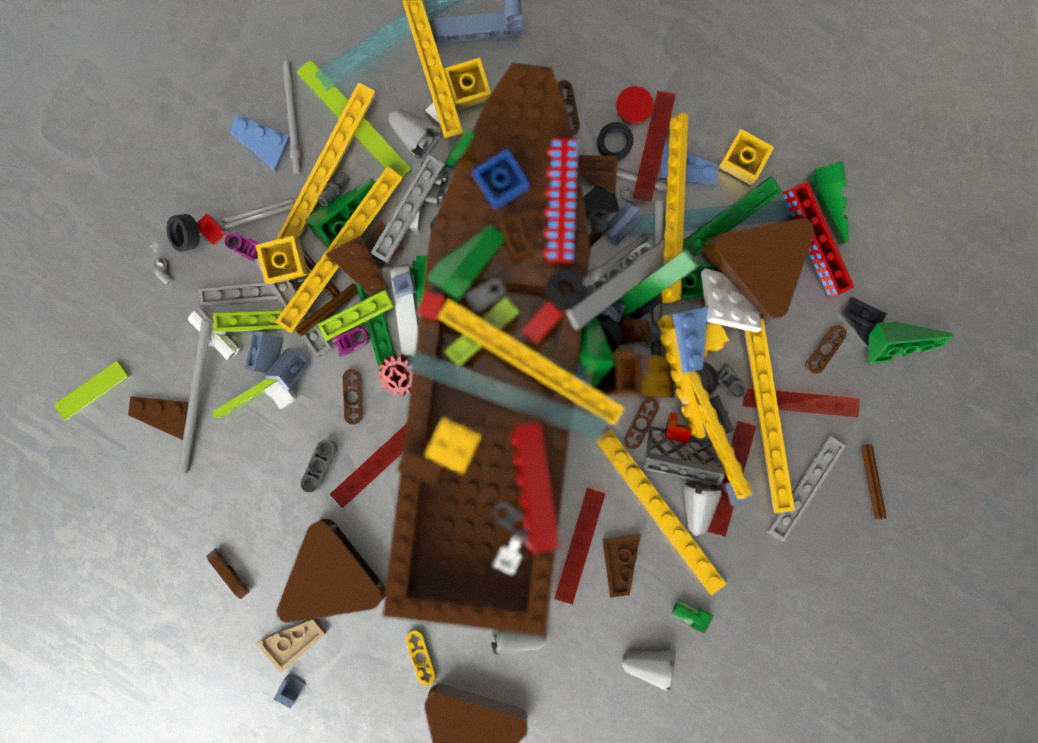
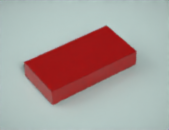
(542, 323)

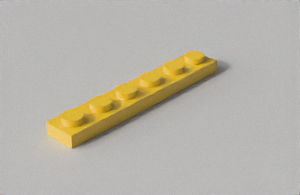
(684, 387)

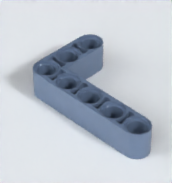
(479, 25)

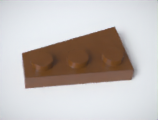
(359, 265)
(620, 560)

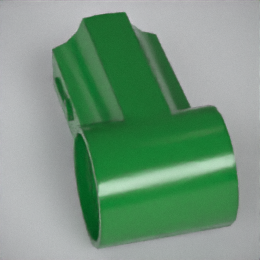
(694, 617)

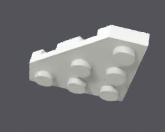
(727, 304)

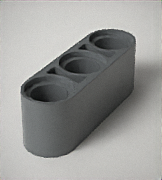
(311, 472)
(510, 518)

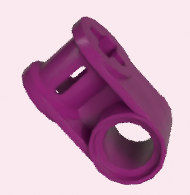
(245, 248)
(347, 342)

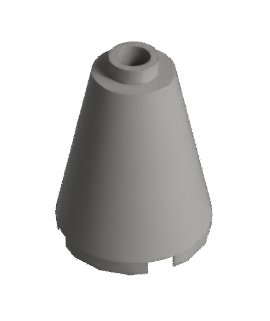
(414, 132)
(700, 505)
(512, 642)
(651, 666)

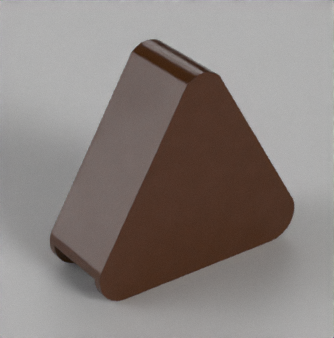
(763, 262)
(637, 377)
(328, 578)
(472, 718)

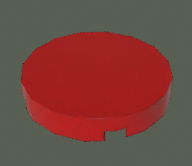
(634, 105)

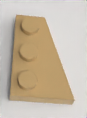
(291, 643)

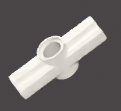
(219, 339)

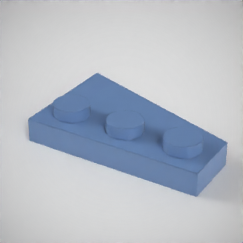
(260, 139)
(697, 168)
(690, 335)

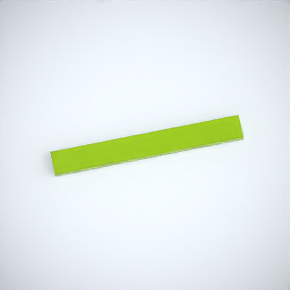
(365, 133)

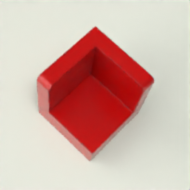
(211, 229)
(431, 306)
(676, 431)

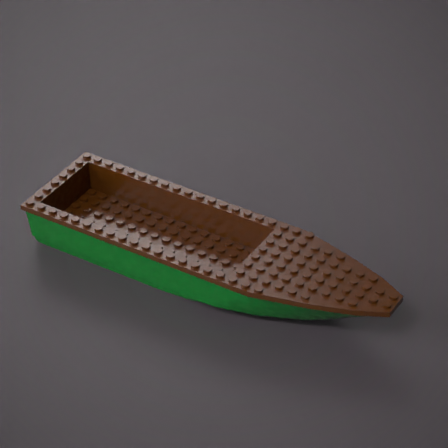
(447, 530)

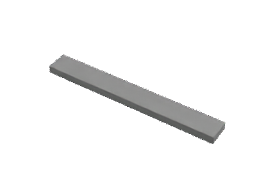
(617, 286)

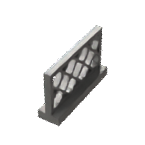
(683, 467)

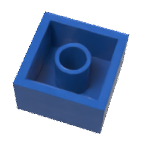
(500, 180)

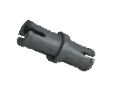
(333, 188)
(722, 414)

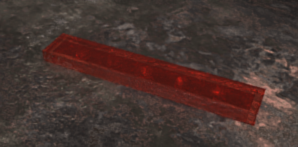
(654, 146)
(809, 403)
(741, 443)
(370, 469)
(579, 546)

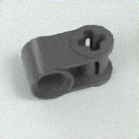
(481, 298)
(729, 380)

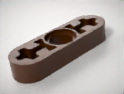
(575, 120)
(838, 341)
(357, 382)
(643, 408)
(228, 574)

